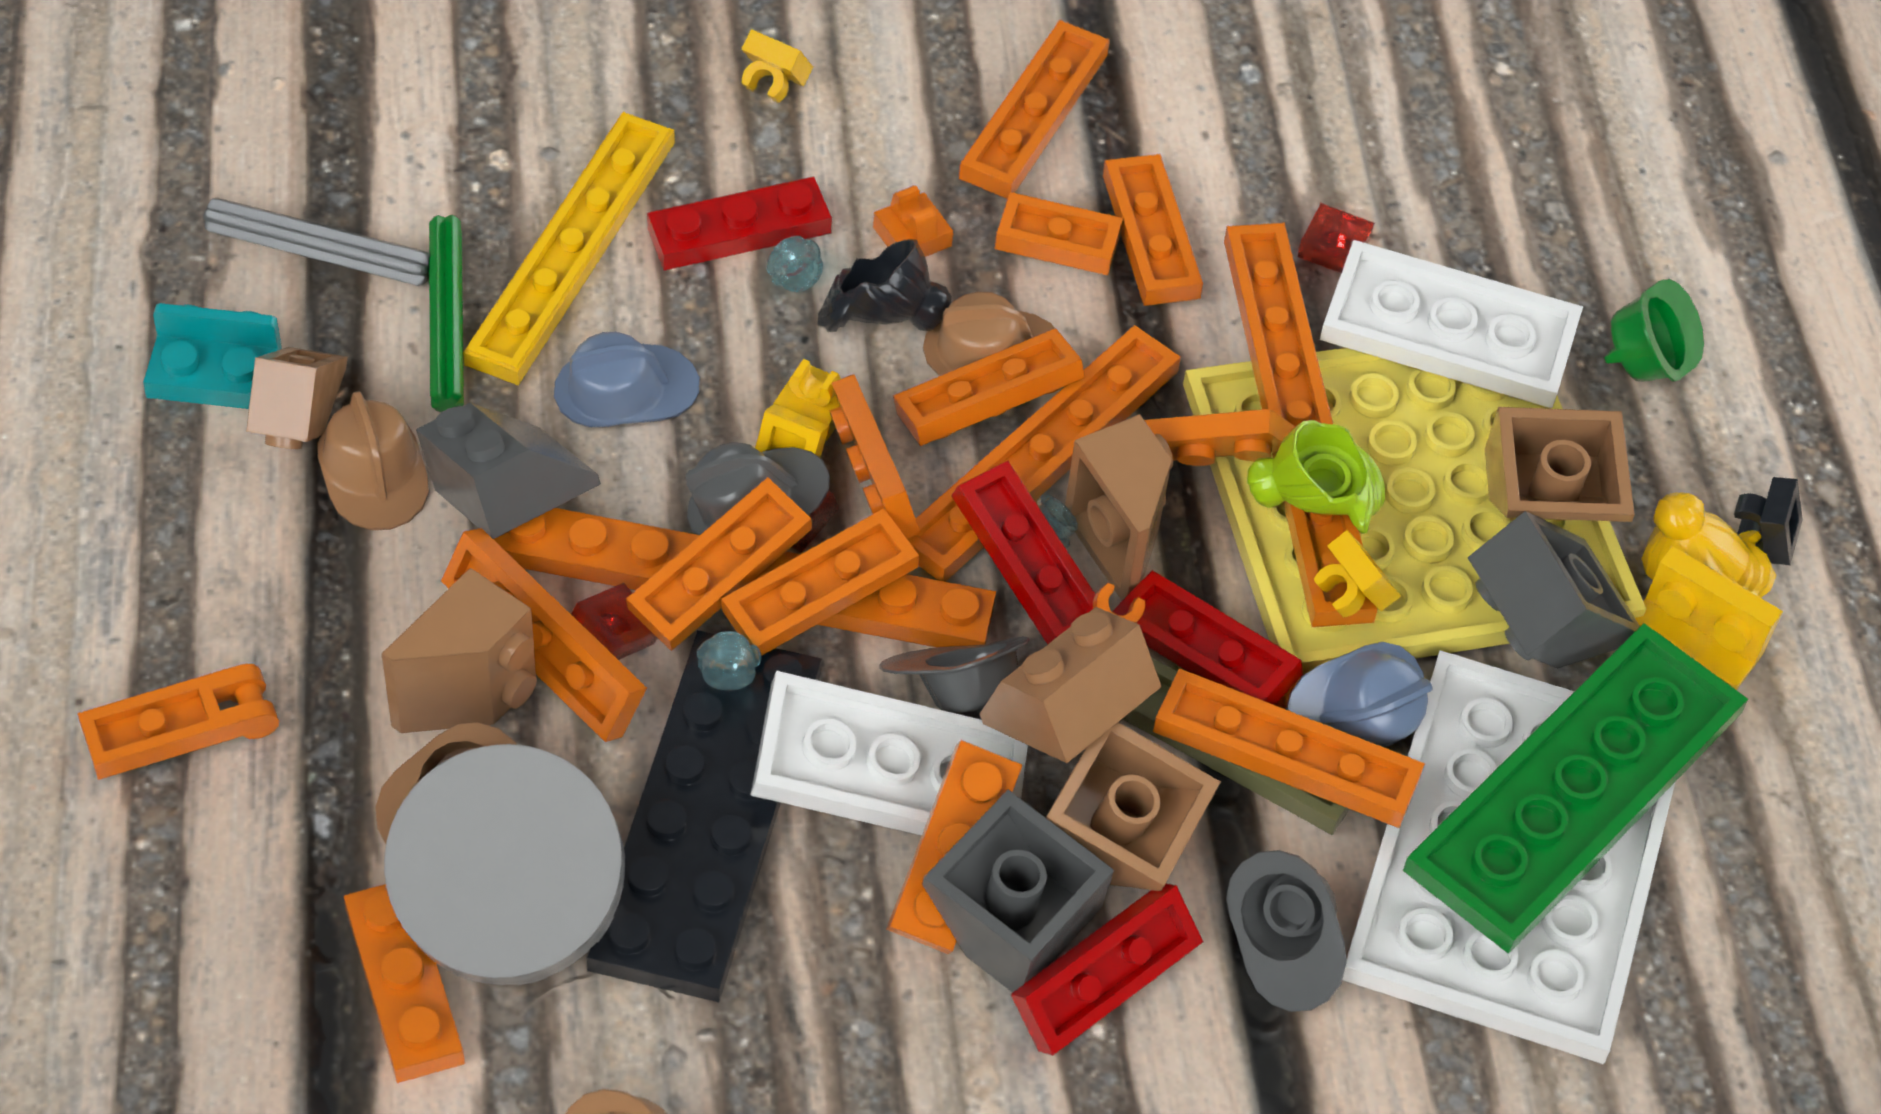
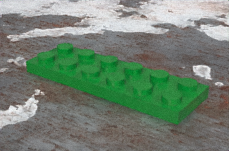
(1574, 787)

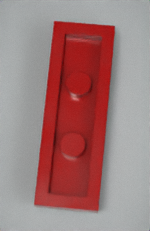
(738, 223)
(1025, 549)
(1211, 641)
(1106, 968)

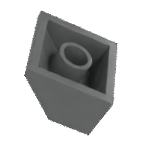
(499, 467)
(1551, 593)
(1016, 891)

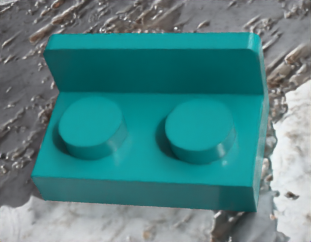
(207, 354)

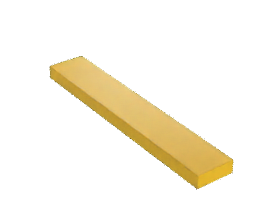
(568, 249)

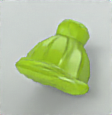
(1321, 474)

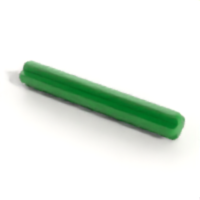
(446, 313)

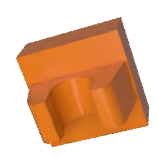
(913, 217)

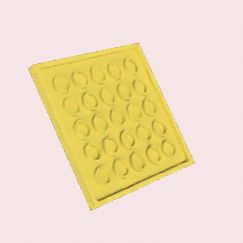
(1435, 513)

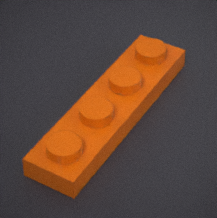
(1034, 109)
(564, 650)
(1288, 748)

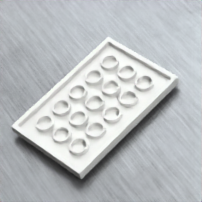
(1573, 967)

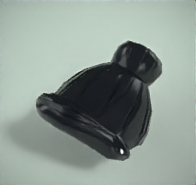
(886, 291)

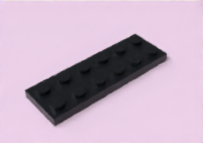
(696, 837)

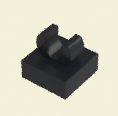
(1775, 518)

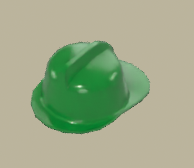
(1657, 334)

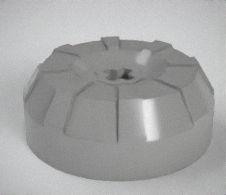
(505, 864)

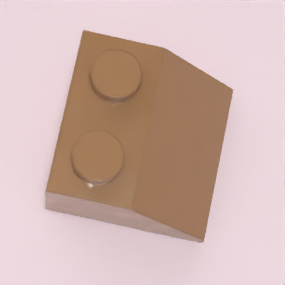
(1559, 464)
(1119, 497)
(461, 659)
(1075, 686)
(1132, 806)

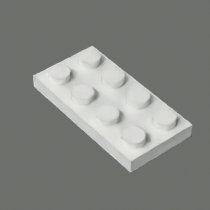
(1452, 323)
(863, 752)

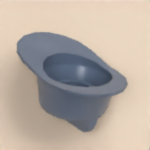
(624, 382)
(1366, 693)

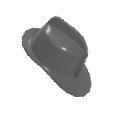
(737, 468)
(960, 676)
(1287, 930)

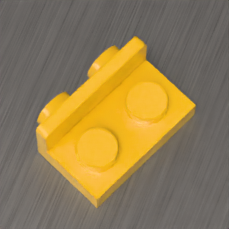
(1709, 616)

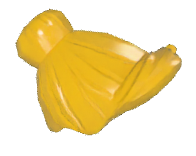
(1708, 539)

